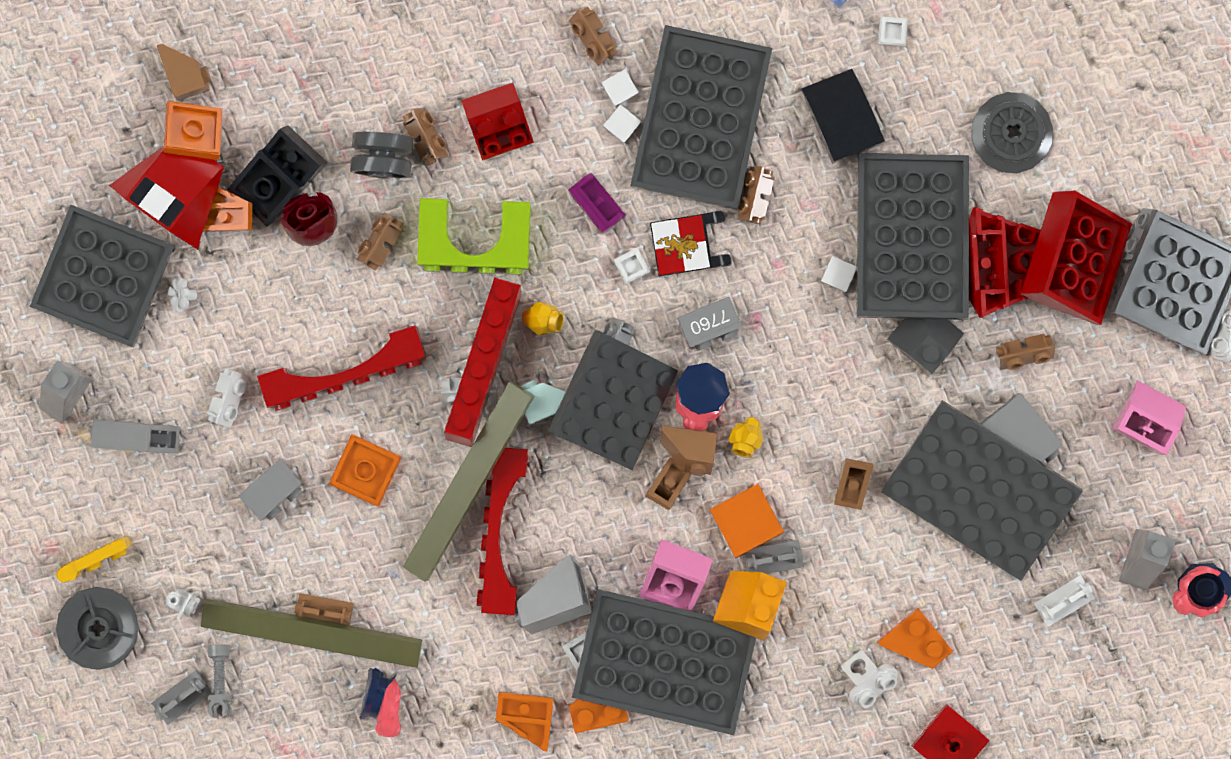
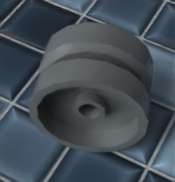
(381, 158)

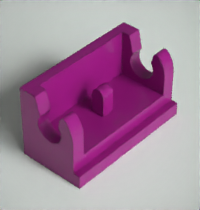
(596, 203)

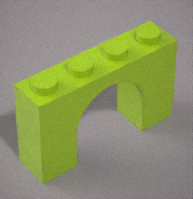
(437, 250)

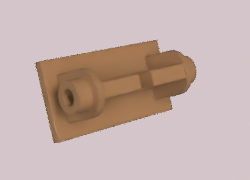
(598, 47)
(420, 123)
(756, 182)
(383, 231)
(1037, 351)
(324, 609)

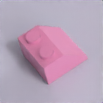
(675, 576)

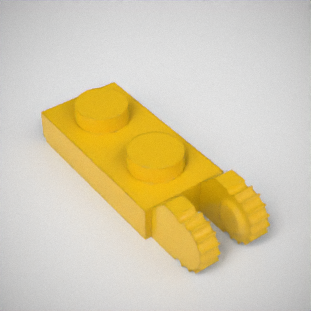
(93, 559)

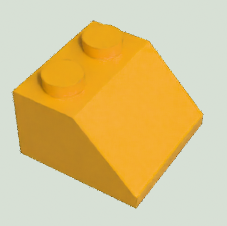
(750, 603)

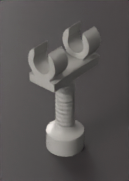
(218, 654)

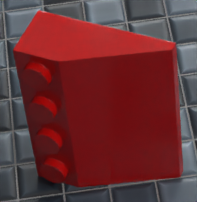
(1076, 257)

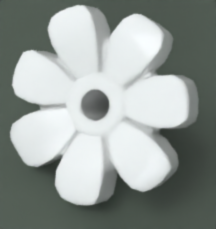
(181, 295)

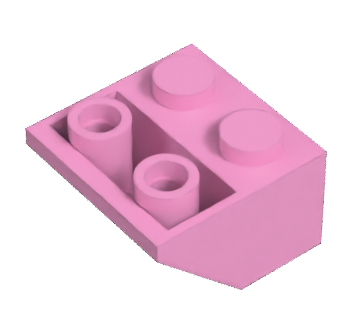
(1150, 418)

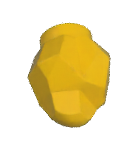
(543, 318)
(746, 437)

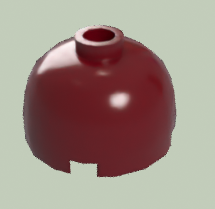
(309, 219)

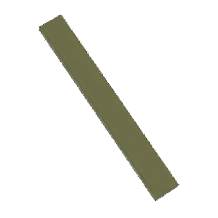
(468, 481)
(311, 633)

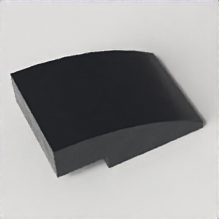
(842, 116)
(277, 174)

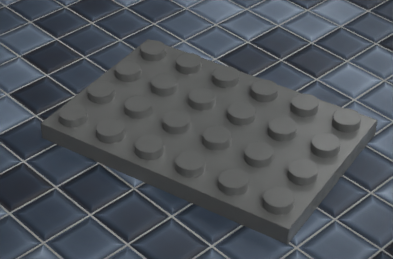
(701, 117)
(913, 236)
(981, 490)
(663, 663)

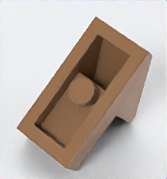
(853, 483)
(668, 484)

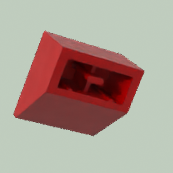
(497, 121)

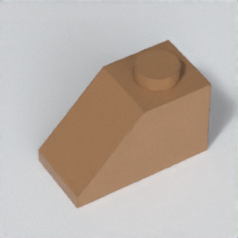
(184, 73)
(690, 448)

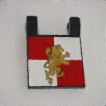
(683, 244)

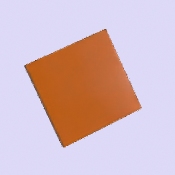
(192, 130)
(365, 470)
(746, 521)

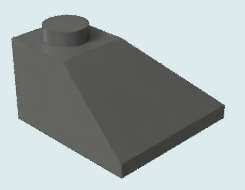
(925, 341)

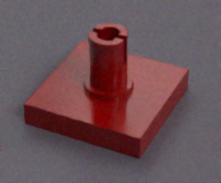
(950, 737)

